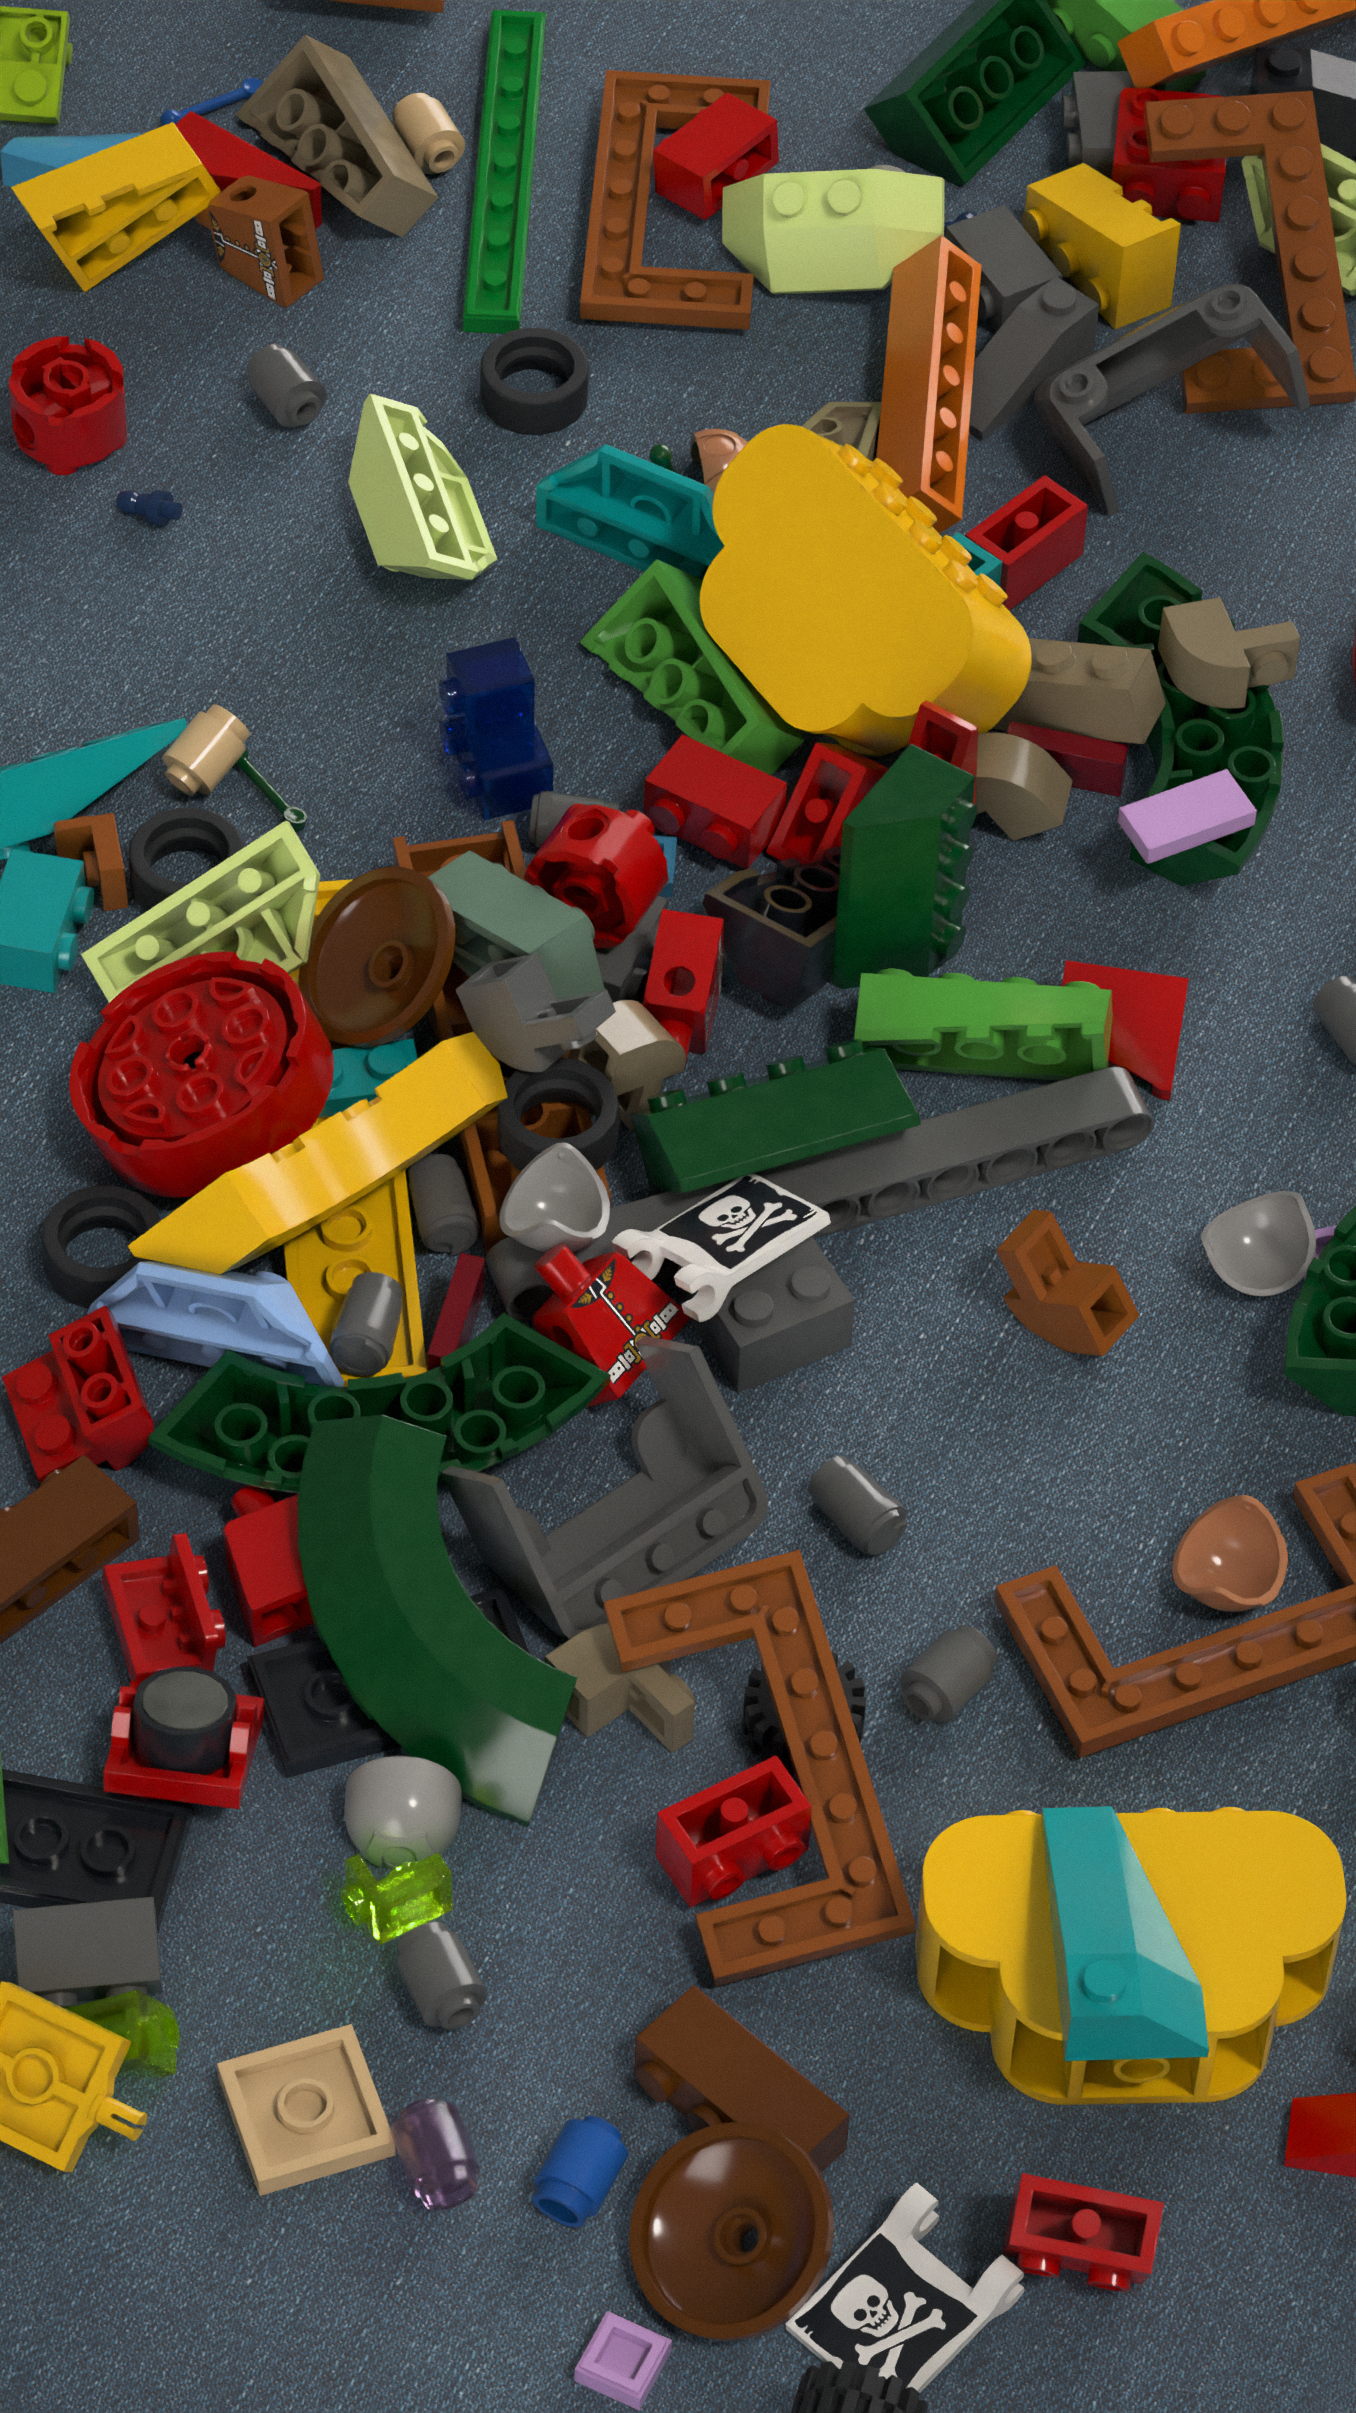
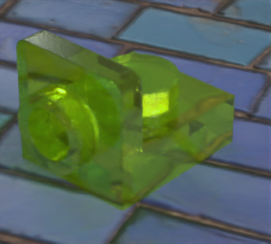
(402, 1900)
(142, 2021)

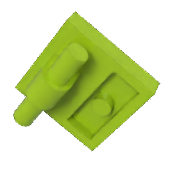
(33, 63)

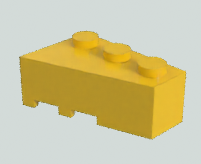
(118, 201)
(1104, 242)

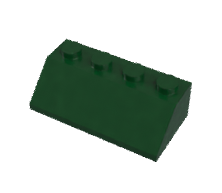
(975, 86)
(904, 870)
(771, 1118)

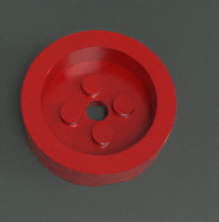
(252, 1086)

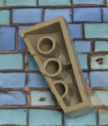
(340, 135)
(1090, 691)

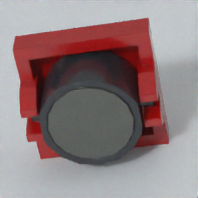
(183, 1739)

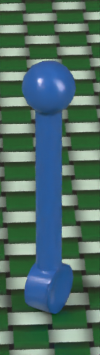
(248, 88)

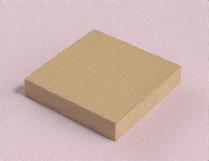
(305, 2109)

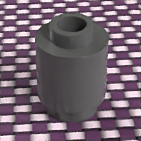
(285, 385)
(948, 1674)
(440, 1976)

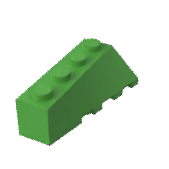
(665, 651)
(985, 1025)

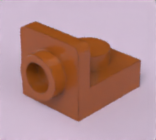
(97, 845)

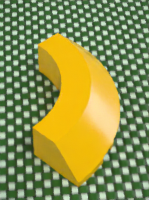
(330, 1164)

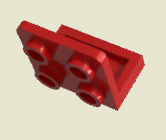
(1173, 187)

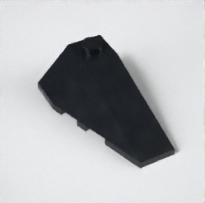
(1332, 86)
(780, 926)

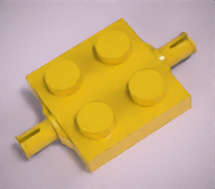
(57, 2079)

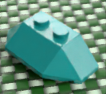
(630, 511)

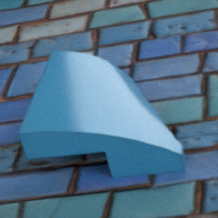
(36, 155)

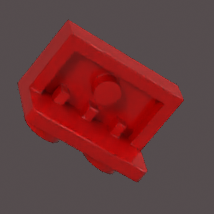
(164, 1611)

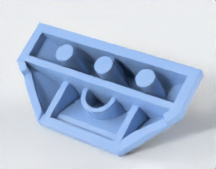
(203, 1314)

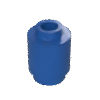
(579, 2170)

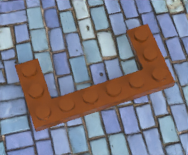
(1287, 138)
(613, 274)
(1113, 1705)
(863, 1888)

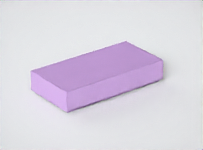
(1187, 816)

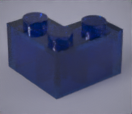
(494, 728)

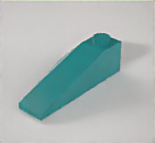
(69, 779)
(1115, 1952)

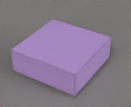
(623, 2360)

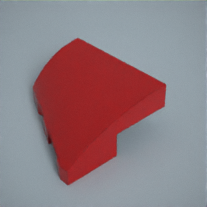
(1144, 1019)

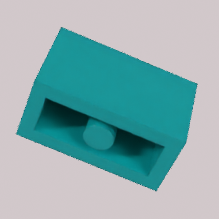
(39, 918)

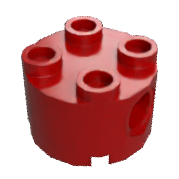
(67, 403)
(604, 867)

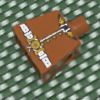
(265, 237)

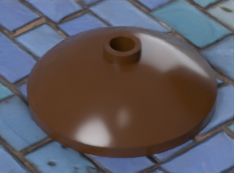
(378, 956)
(694, 2225)

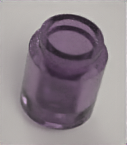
(436, 2153)

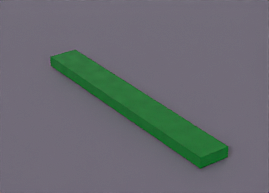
(504, 172)

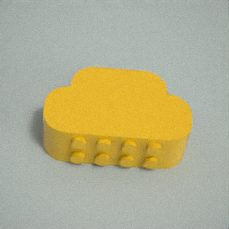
(851, 598)
(1243, 1889)

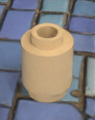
(428, 133)
(205, 751)

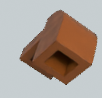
(1058, 1298)

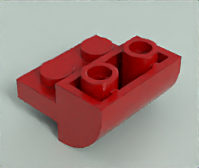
(81, 1398)

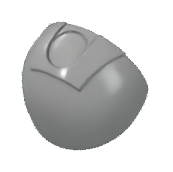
(556, 1202)
(1262, 1243)
(402, 1809)

